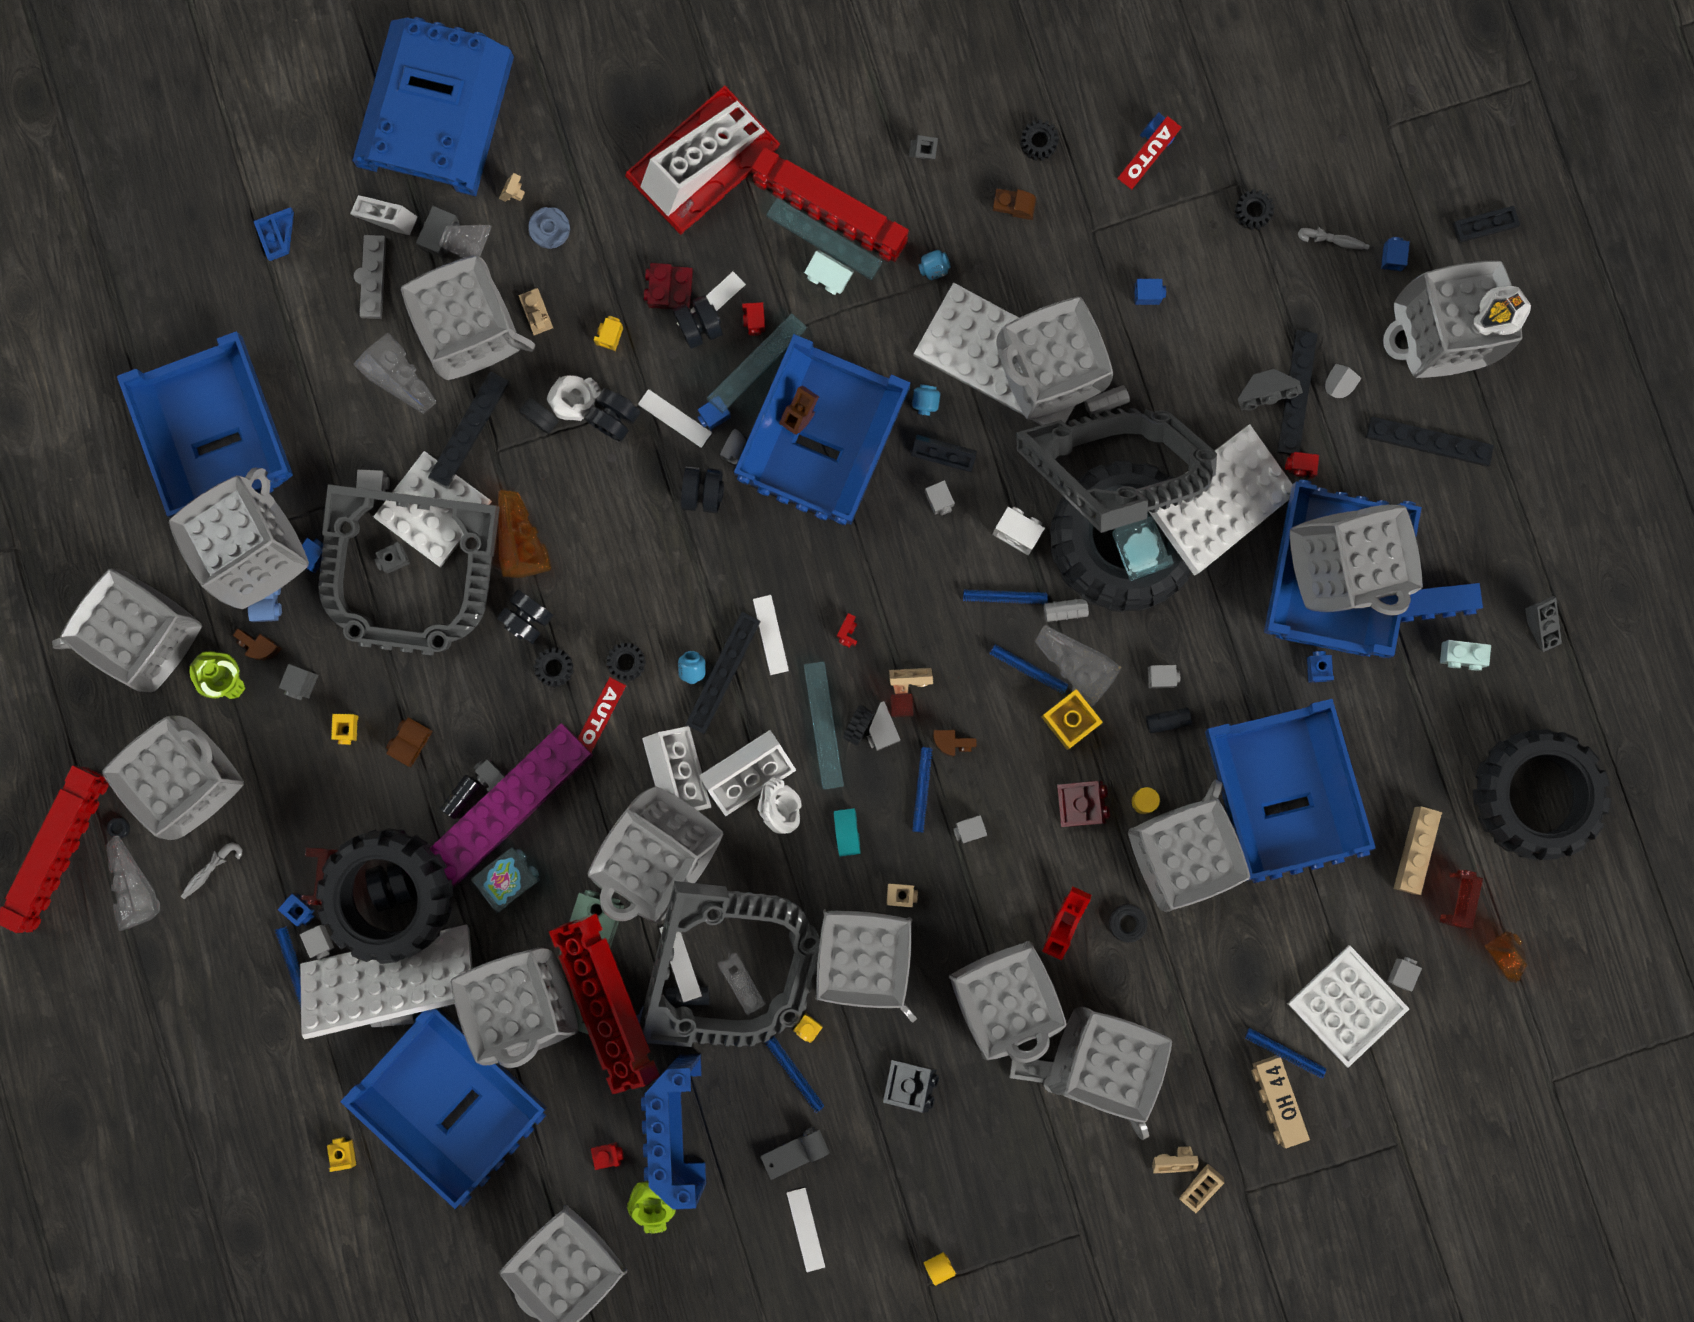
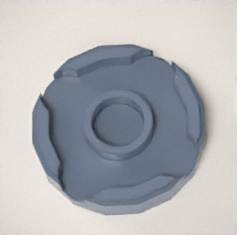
(549, 227)

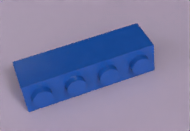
(1444, 601)

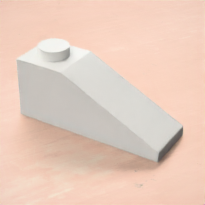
(384, 214)

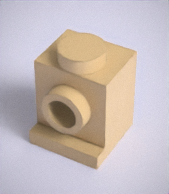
(893, 899)

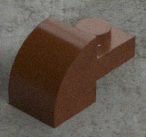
(1018, 203)
(800, 411)
(259, 648)
(946, 742)

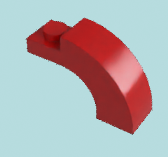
(1066, 923)

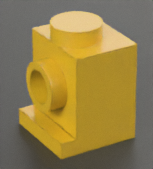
(609, 333)
(340, 721)
(808, 1028)
(348, 1159)

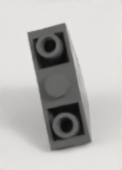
(1268, 389)
(1544, 623)

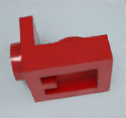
(847, 627)
(607, 1155)

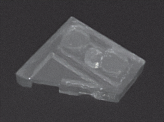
(465, 239)

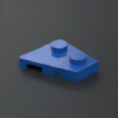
(276, 233)

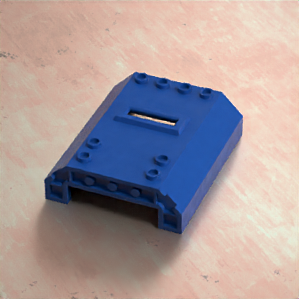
(426, 129)
(198, 404)
(850, 416)
(1348, 631)
(1283, 761)
(421, 1085)
(667, 1174)

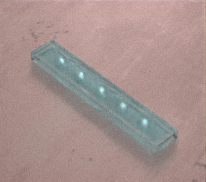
(824, 239)
(755, 364)
(823, 725)

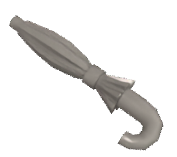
(1340, 240)
(217, 859)

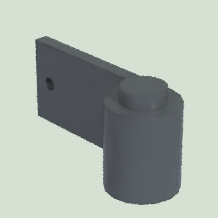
(795, 1153)

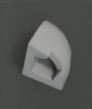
(1341, 381)
(733, 447)

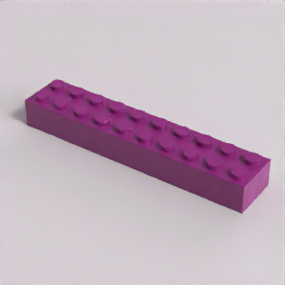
(510, 803)

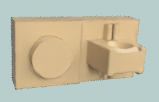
(512, 189)
(535, 311)
(902, 678)
(1182, 1163)

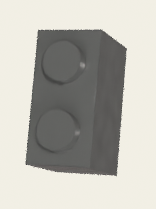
(433, 231)
(298, 682)

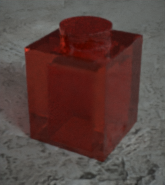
(901, 705)

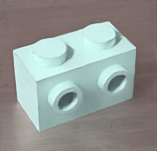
(828, 272)
(1465, 654)

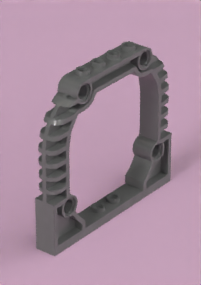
(348, 505)
(1125, 505)
(690, 906)

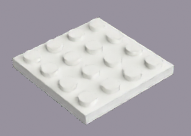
(432, 530)
(1348, 1006)

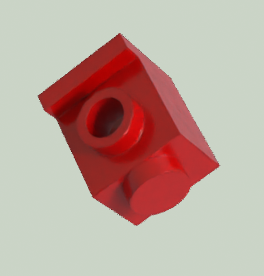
(754, 318)
(1302, 464)

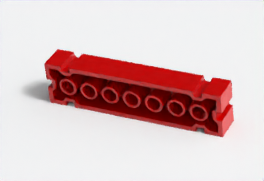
(829, 205)
(52, 849)
(604, 1004)

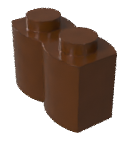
(408, 742)

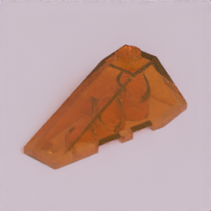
(518, 544)
(1508, 955)

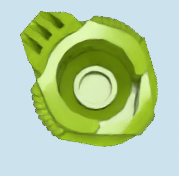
(216, 675)
(649, 1209)

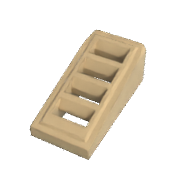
(1208, 1193)

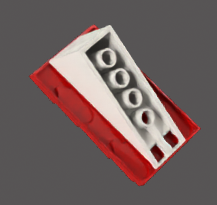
(701, 159)

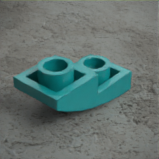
(846, 832)

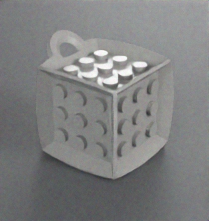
(461, 318)
(1439, 321)
(1054, 358)
(238, 541)
(1357, 560)
(129, 631)
(172, 777)
(648, 850)
(1189, 853)
(864, 960)
(1009, 1002)
(514, 1007)
(1111, 1066)
(562, 1270)

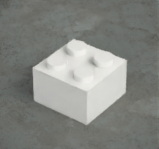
(1018, 530)

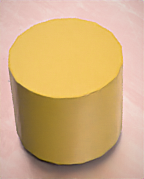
(1145, 800)
(939, 1268)

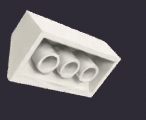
(677, 766)
(746, 771)

